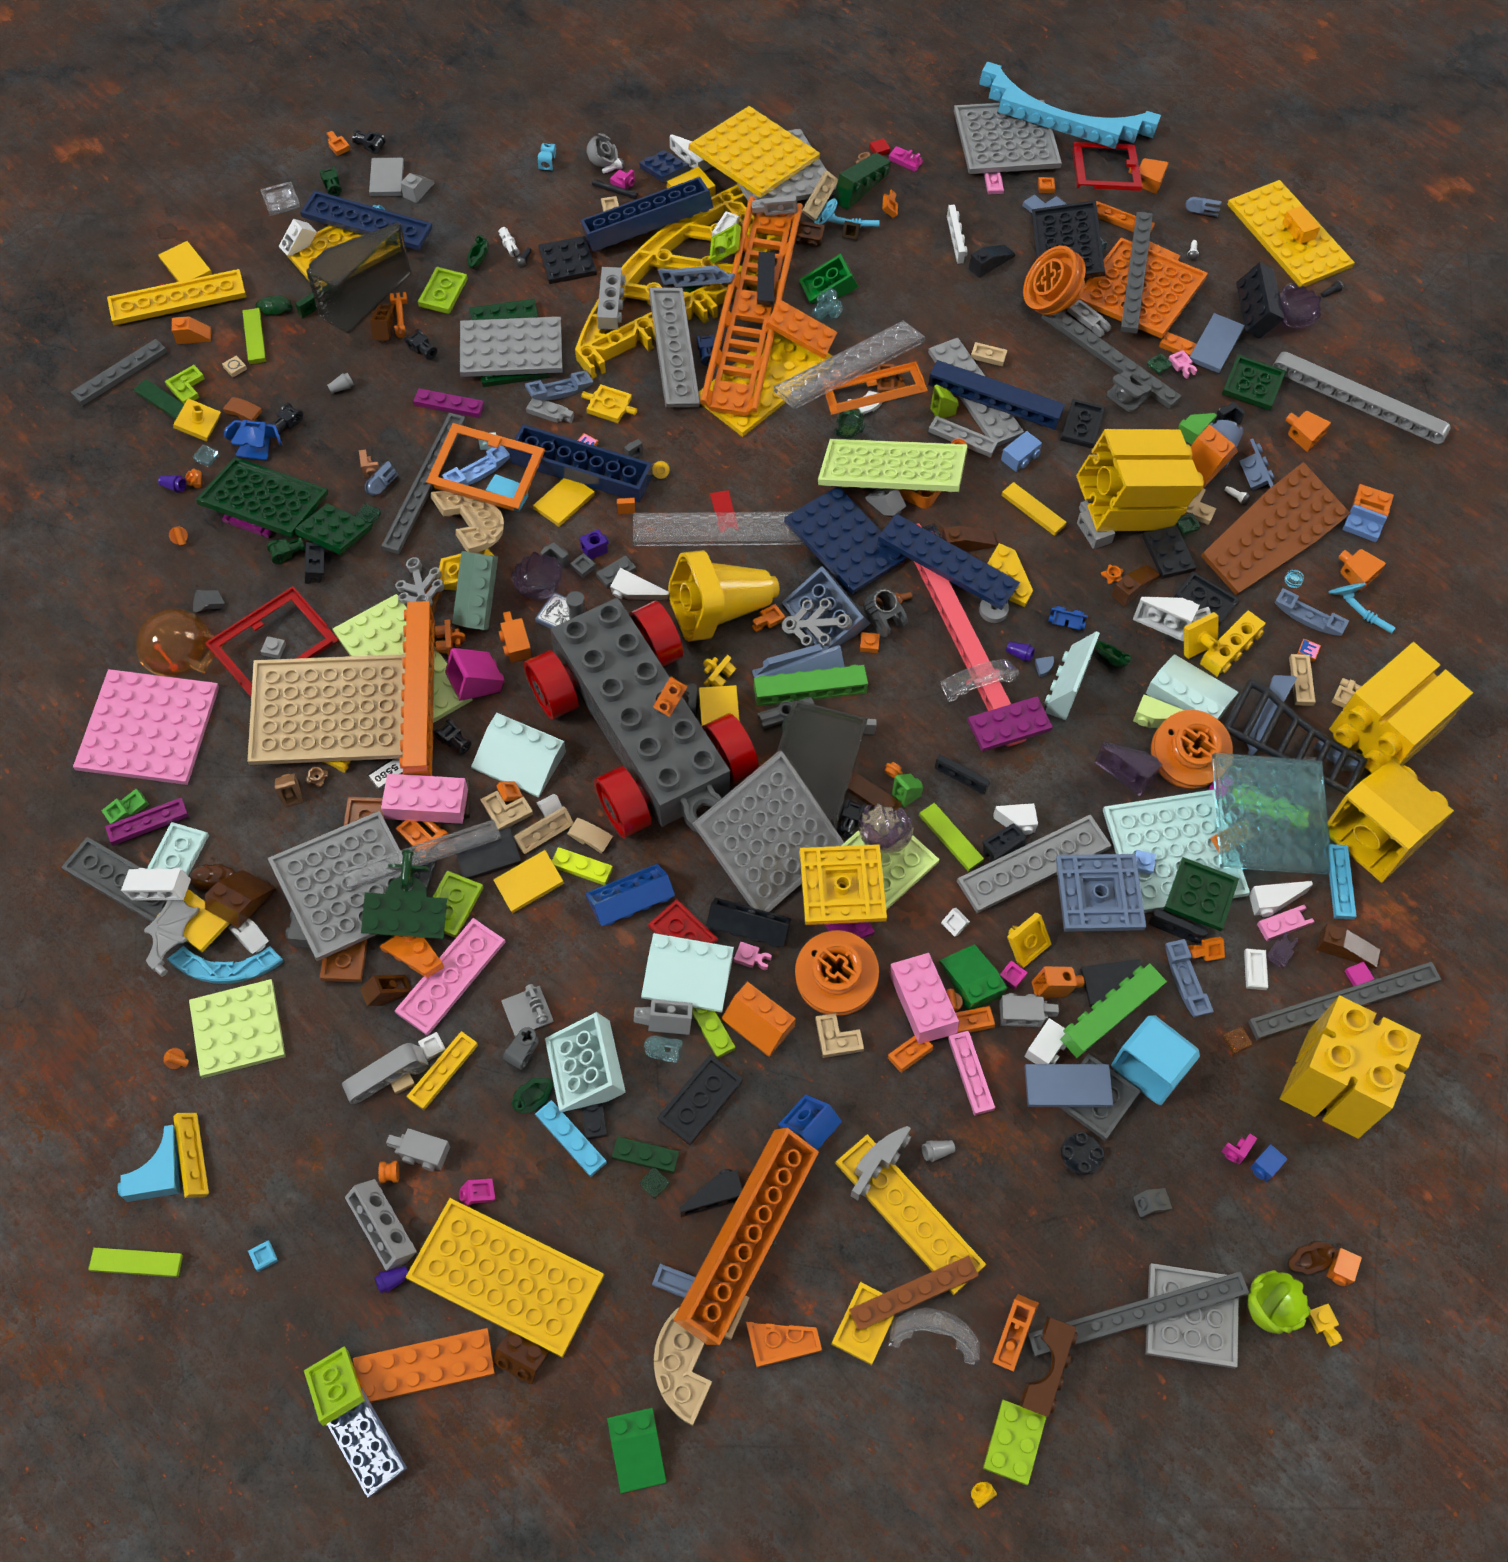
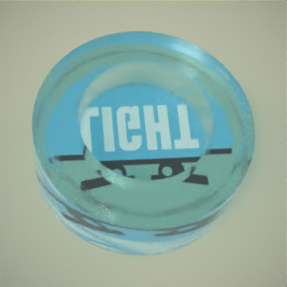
(1294, 578)

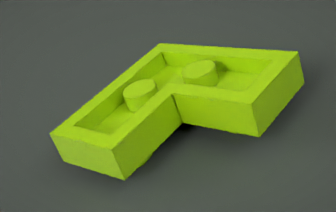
(182, 383)

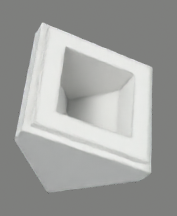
(549, 804)

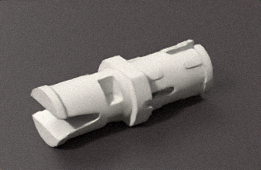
(508, 241)

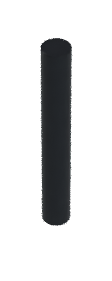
(613, 188)

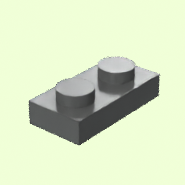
(609, 573)

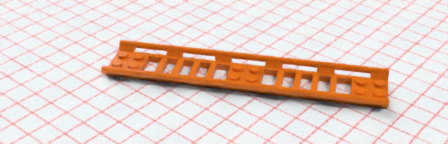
(737, 397)

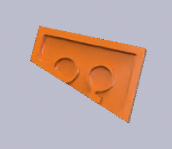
(414, 953)
(781, 1343)

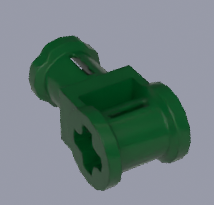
(331, 180)
(284, 549)

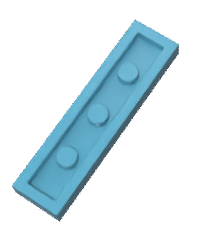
(1341, 883)
(571, 1138)

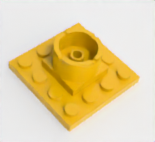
(842, 884)

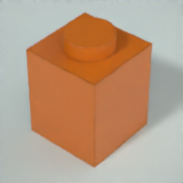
(1344, 1268)

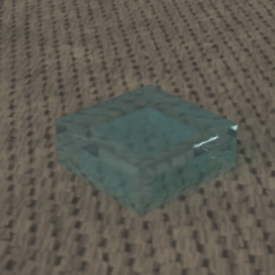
(205, 455)

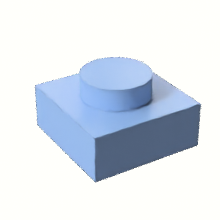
(1145, 861)

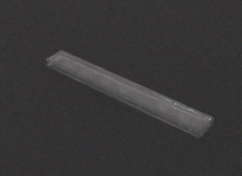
(423, 853)

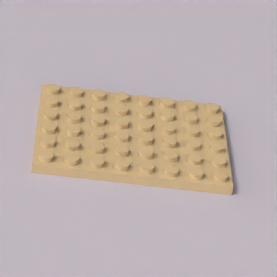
(326, 709)

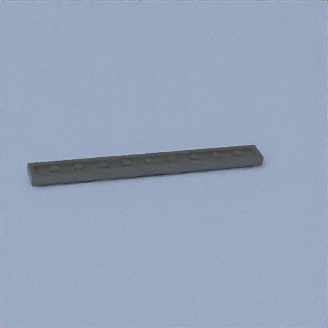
(1136, 272)
(1112, 357)
(419, 492)
(1362, 994)
(1150, 1310)

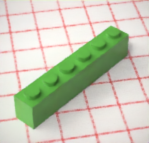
(812, 684)
(1113, 1010)

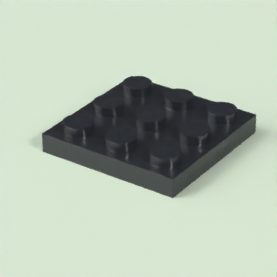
(567, 259)

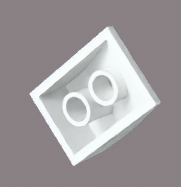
(1166, 614)

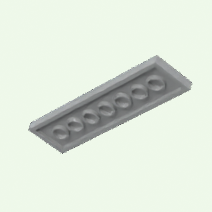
(674, 347)
(991, 421)
(1030, 864)

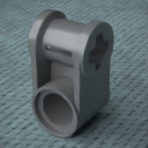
(519, 1051)

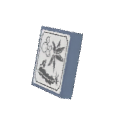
(553, 612)

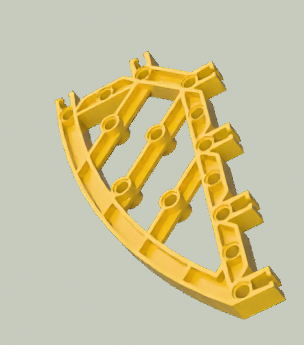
(596, 347)

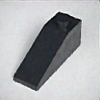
(989, 258)
(718, 1192)

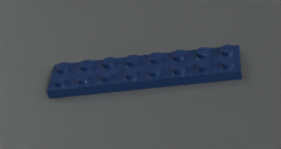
(363, 218)
(949, 561)

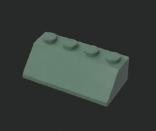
(475, 590)

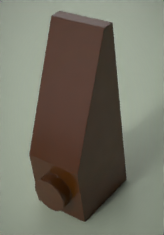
(382, 322)
(969, 538)
(1134, 584)
(1347, 945)

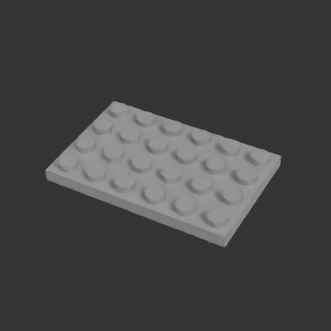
(510, 346)

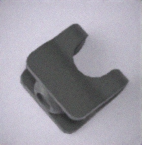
(1128, 394)

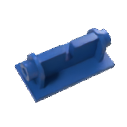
(1061, 615)

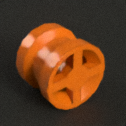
(389, 1172)

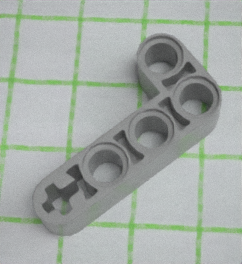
(402, 1060)

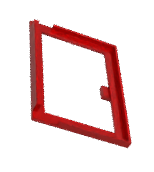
(1080, 176)
(254, 621)

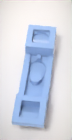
(479, 469)

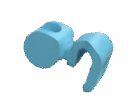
(547, 152)

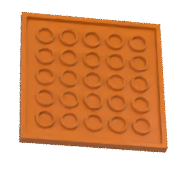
(1165, 293)

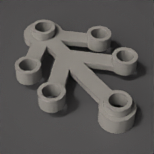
(415, 567)
(814, 622)

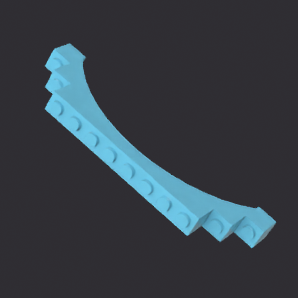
(1095, 129)

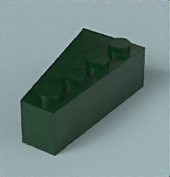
(860, 179)

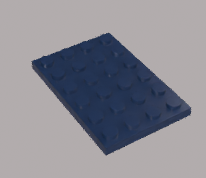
(844, 539)

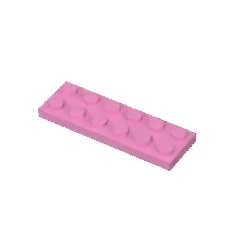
(462, 964)

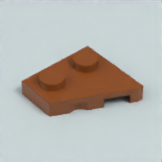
(890, 382)

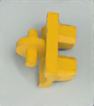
(724, 667)

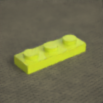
(582, 866)

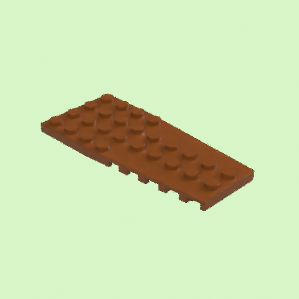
(1275, 529)

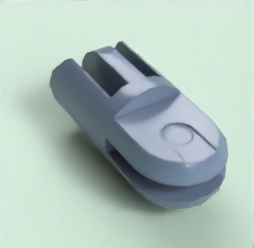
(1198, 204)
(381, 479)

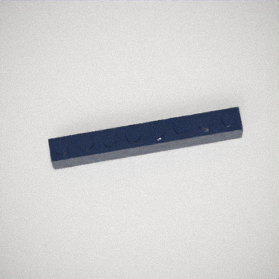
(997, 394)

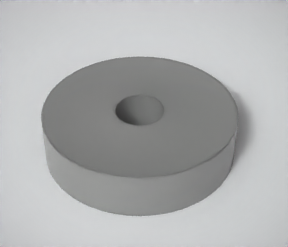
(991, 615)

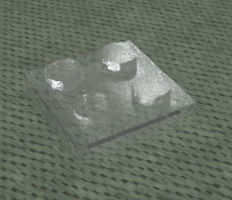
(280, 198)

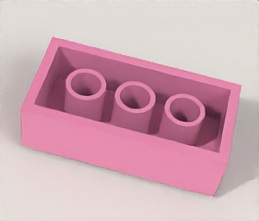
(424, 798)
(924, 998)

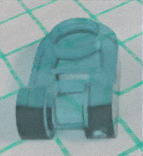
(655, 1047)

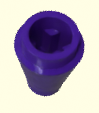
(173, 482)
(1021, 650)
(390, 1279)

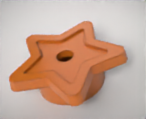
(1112, 570)

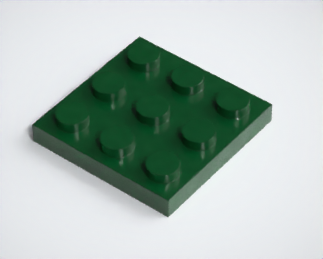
(1253, 382)
(333, 528)
(1201, 894)

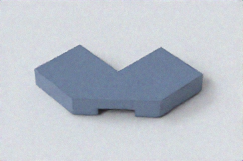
(1034, 203)

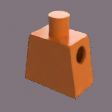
(1152, 174)
(1307, 429)
(1360, 567)
(1056, 982)

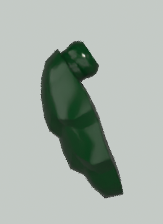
(478, 252)
(274, 305)
(1112, 654)
(532, 1095)

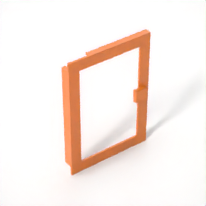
(870, 379)
(479, 494)

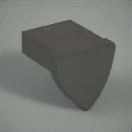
(207, 600)

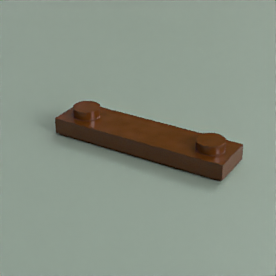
(871, 793)

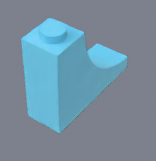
(156, 1177)

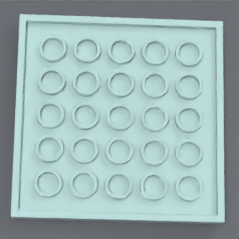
(1171, 830)

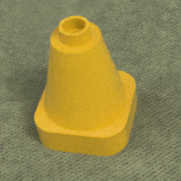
(715, 593)

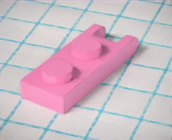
(1284, 922)

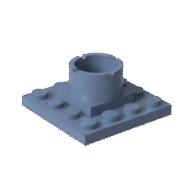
(1100, 892)

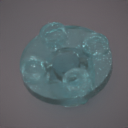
(828, 305)

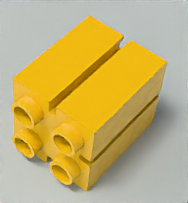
(1139, 479)
(1399, 709)
(1350, 1067)

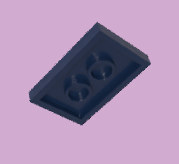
(664, 166)

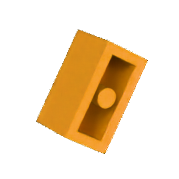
(1301, 224)

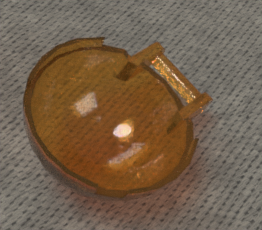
(173, 642)

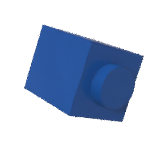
(1268, 1163)

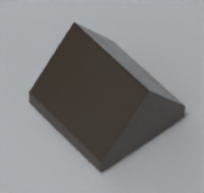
(851, 230)

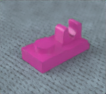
(905, 158)

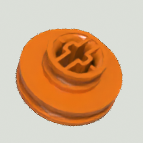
(1055, 281)
(1180, 761)
(838, 992)

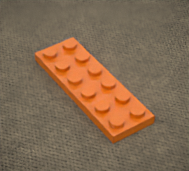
(425, 1365)

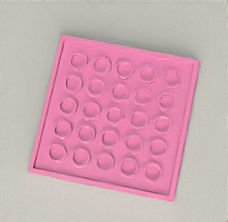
(146, 727)

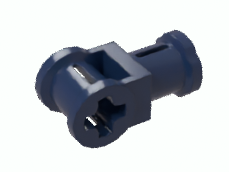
(705, 347)

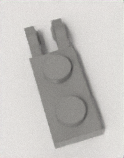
(1089, 318)

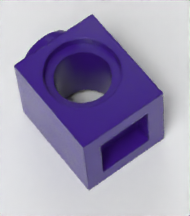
(594, 544)

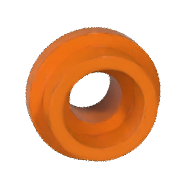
(893, 769)

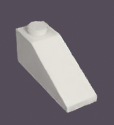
(680, 147)
(635, 588)
(1272, 898)

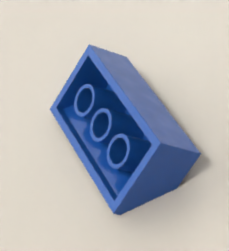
(630, 894)

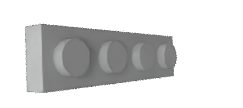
(974, 440)

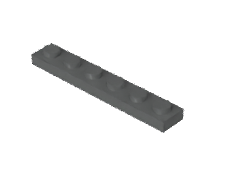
(119, 372)

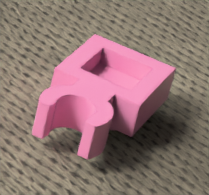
(1182, 362)
(749, 955)

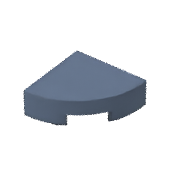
(1044, 665)

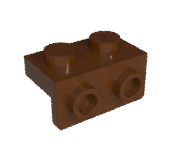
(810, 233)
(520, 1357)

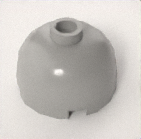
(601, 151)

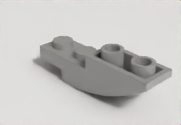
(882, 1154)

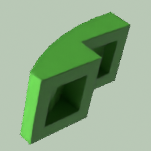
(126, 807)

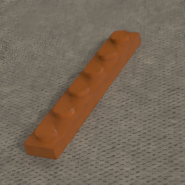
(913, 1293)

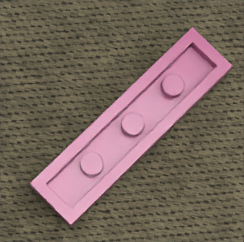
(971, 1073)

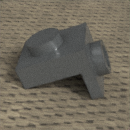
(560, 554)
(1152, 1202)

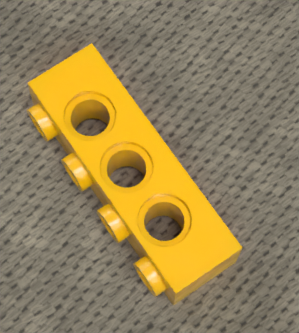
(1242, 635)

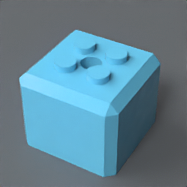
(1155, 1059)

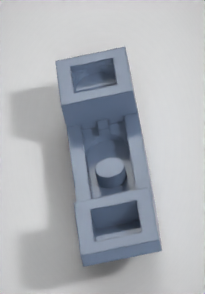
(560, 389)
(1310, 616)
(1186, 979)

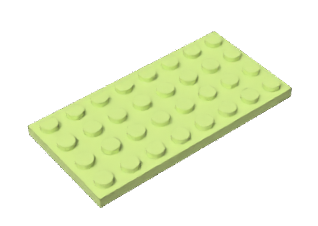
(893, 465)
(381, 633)

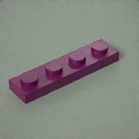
(448, 403)
(146, 821)

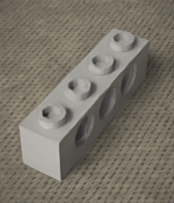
(610, 298)
(380, 1224)

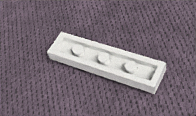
(955, 230)

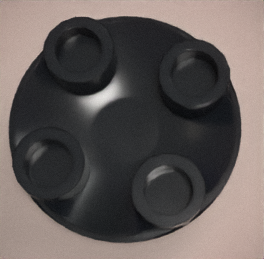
(1082, 1153)

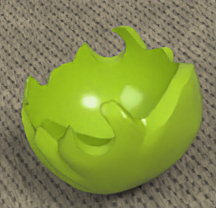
(1278, 1302)

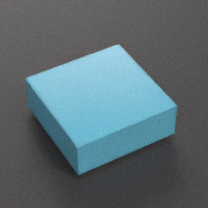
(263, 1256)

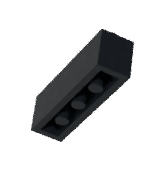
(748, 922)

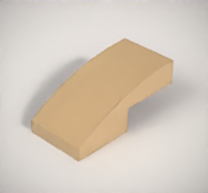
(590, 834)

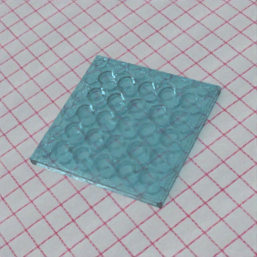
(1271, 813)

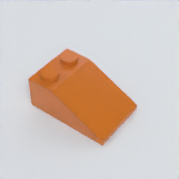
(1211, 453)

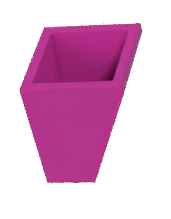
(473, 673)

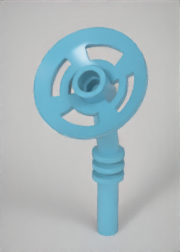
(828, 215)
(1348, 594)

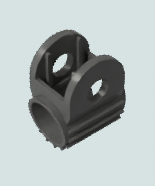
(892, 609)

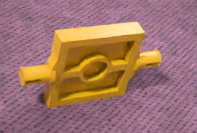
(609, 403)

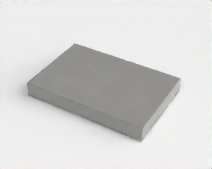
(386, 176)

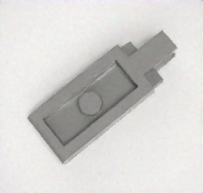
(776, 205)
(549, 411)

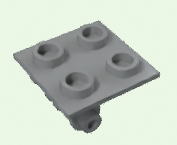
(527, 1009)

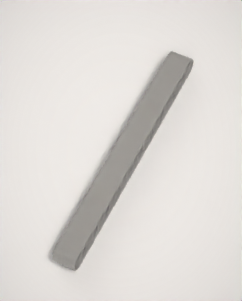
(1363, 398)

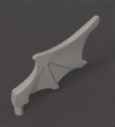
(168, 931)

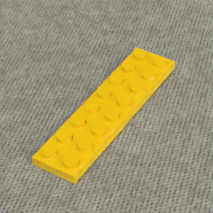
(176, 297)
(910, 1213)

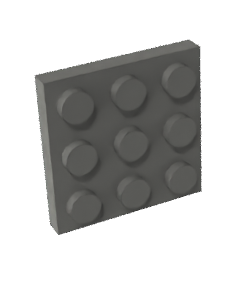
(1104, 1119)

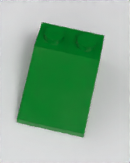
(833, 275)
(973, 977)
(636, 1450)

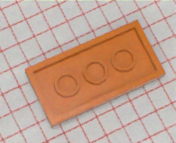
(801, 329)

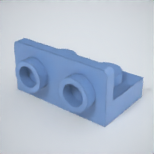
(1364, 523)

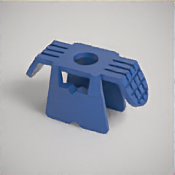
(252, 440)

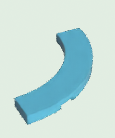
(225, 971)

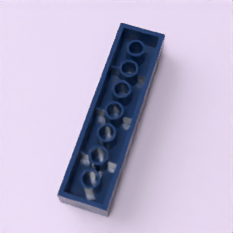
(646, 214)
(585, 463)

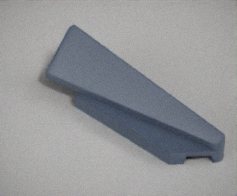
(695, 276)
(801, 660)
(1281, 687)

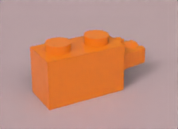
(515, 639)

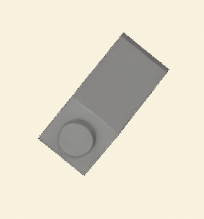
(415, 187)
(887, 501)

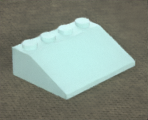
(1070, 677)
(1190, 688)
(518, 754)
(687, 972)
(585, 1063)

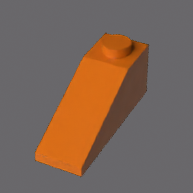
(1015, 1332)

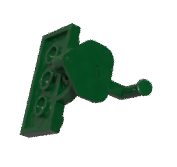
(405, 911)

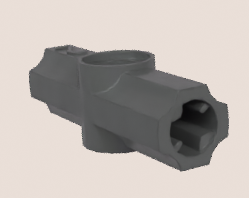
(776, 715)

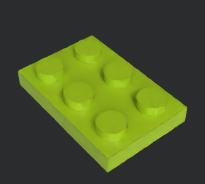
(442, 290)
(461, 898)
(334, 1386)
(1014, 1442)

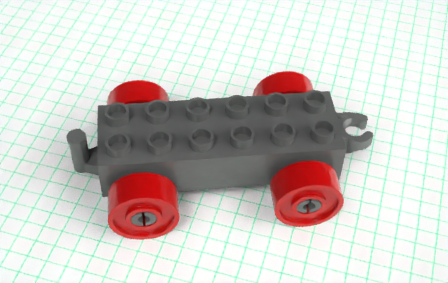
(619, 674)

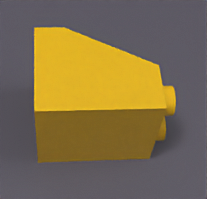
(1387, 818)

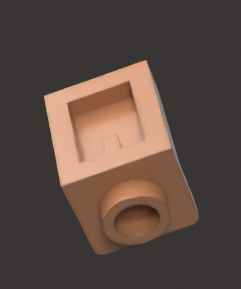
(368, 467)

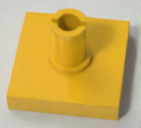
(197, 419)
(1201, 636)
(1029, 940)

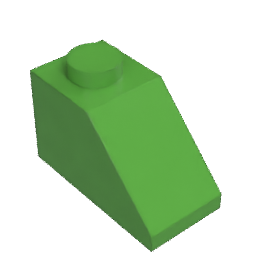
(1195, 425)
(906, 789)

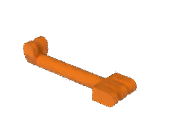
(400, 327)

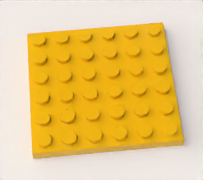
(754, 151)

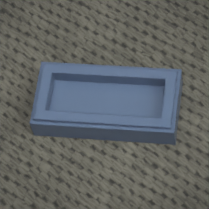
(673, 1281)

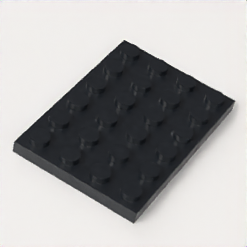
(1071, 226)

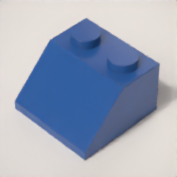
(812, 1121)

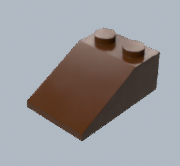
(237, 897)

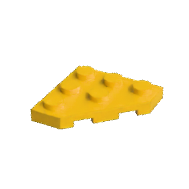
(1007, 561)

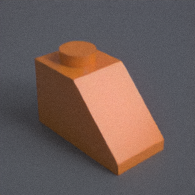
(188, 330)

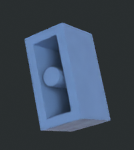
(1021, 451)

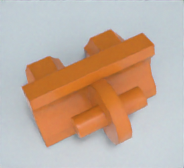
(445, 631)
(670, 696)

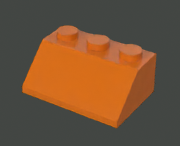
(758, 1019)

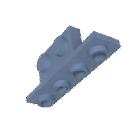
(1256, 468)

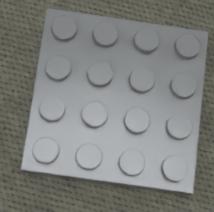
(1196, 1336)

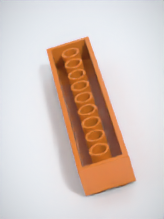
(419, 690)
(746, 1237)

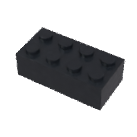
(1260, 300)

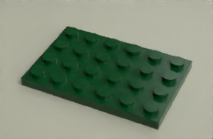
(507, 310)
(262, 496)

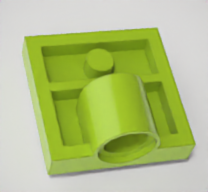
(725, 243)

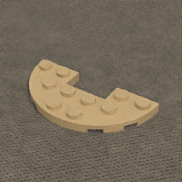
(483, 519)
(673, 1366)

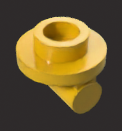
(660, 469)
(982, 1493)

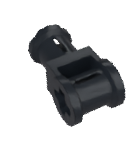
(369, 141)
(419, 343)
(287, 417)
(452, 736)
(851, 815)

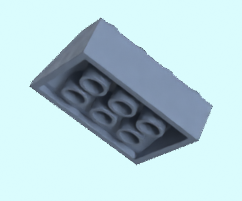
(821, 586)

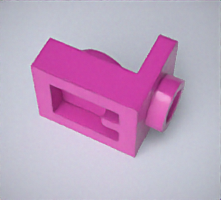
(623, 179)
(1239, 1152)
(477, 1192)

